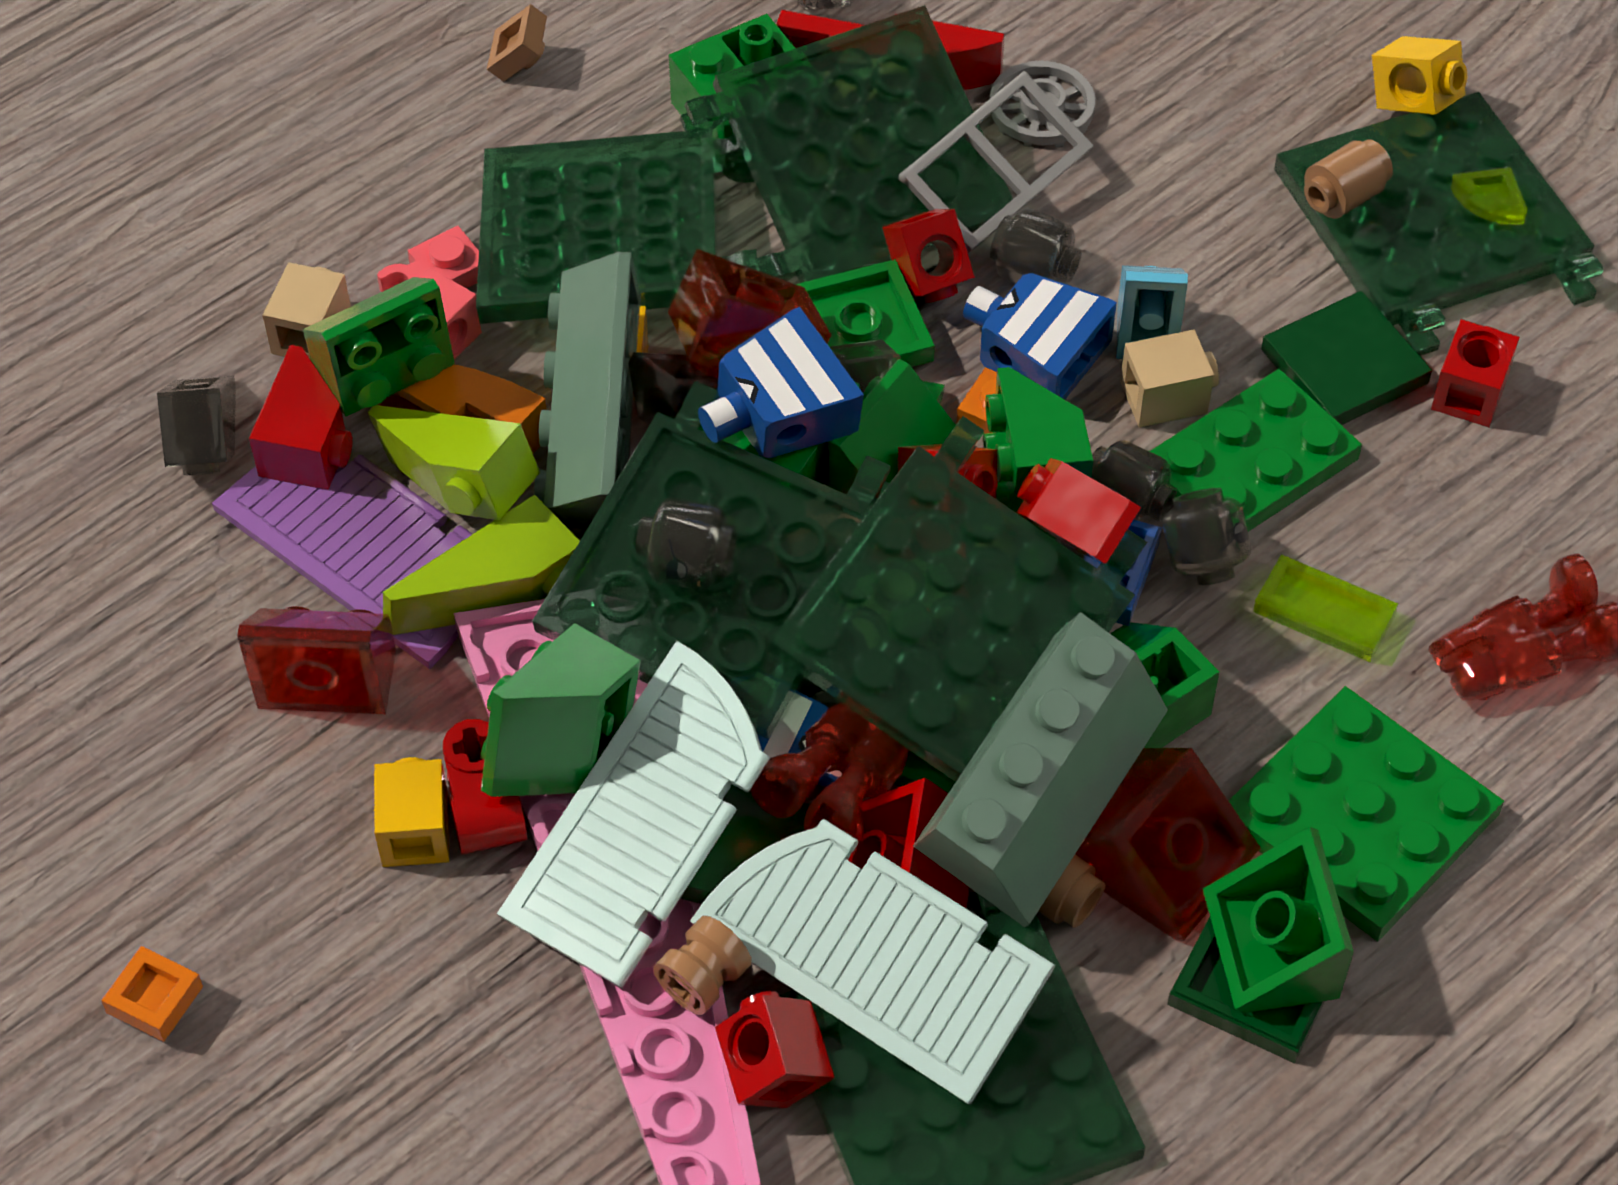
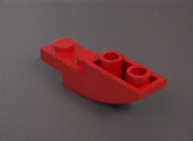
(972, 51)

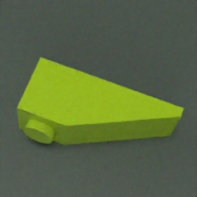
(458, 460)
(493, 567)

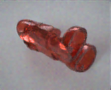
(1514, 639)
(838, 742)

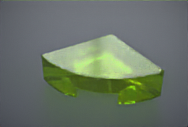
(1491, 195)

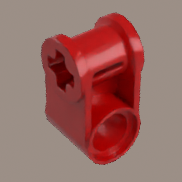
(478, 818)

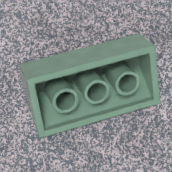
(591, 387)
(1046, 770)

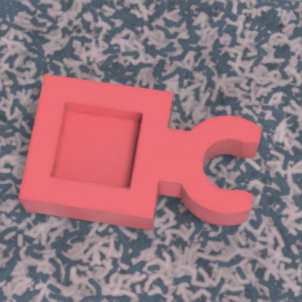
(446, 253)

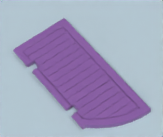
(348, 538)

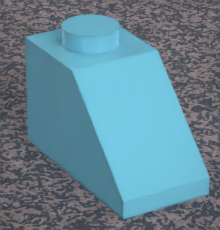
(1149, 303)

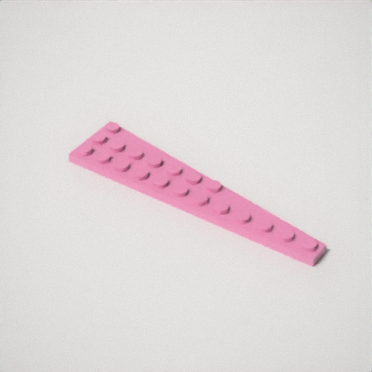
(660, 1049)

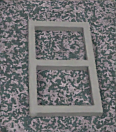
(968, 130)

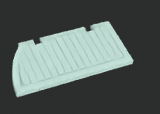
(640, 820)
(881, 954)

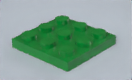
(1381, 803)

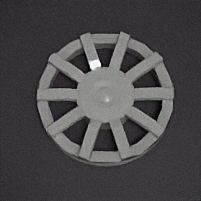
(1031, 113)

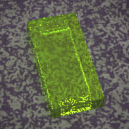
(1325, 608)

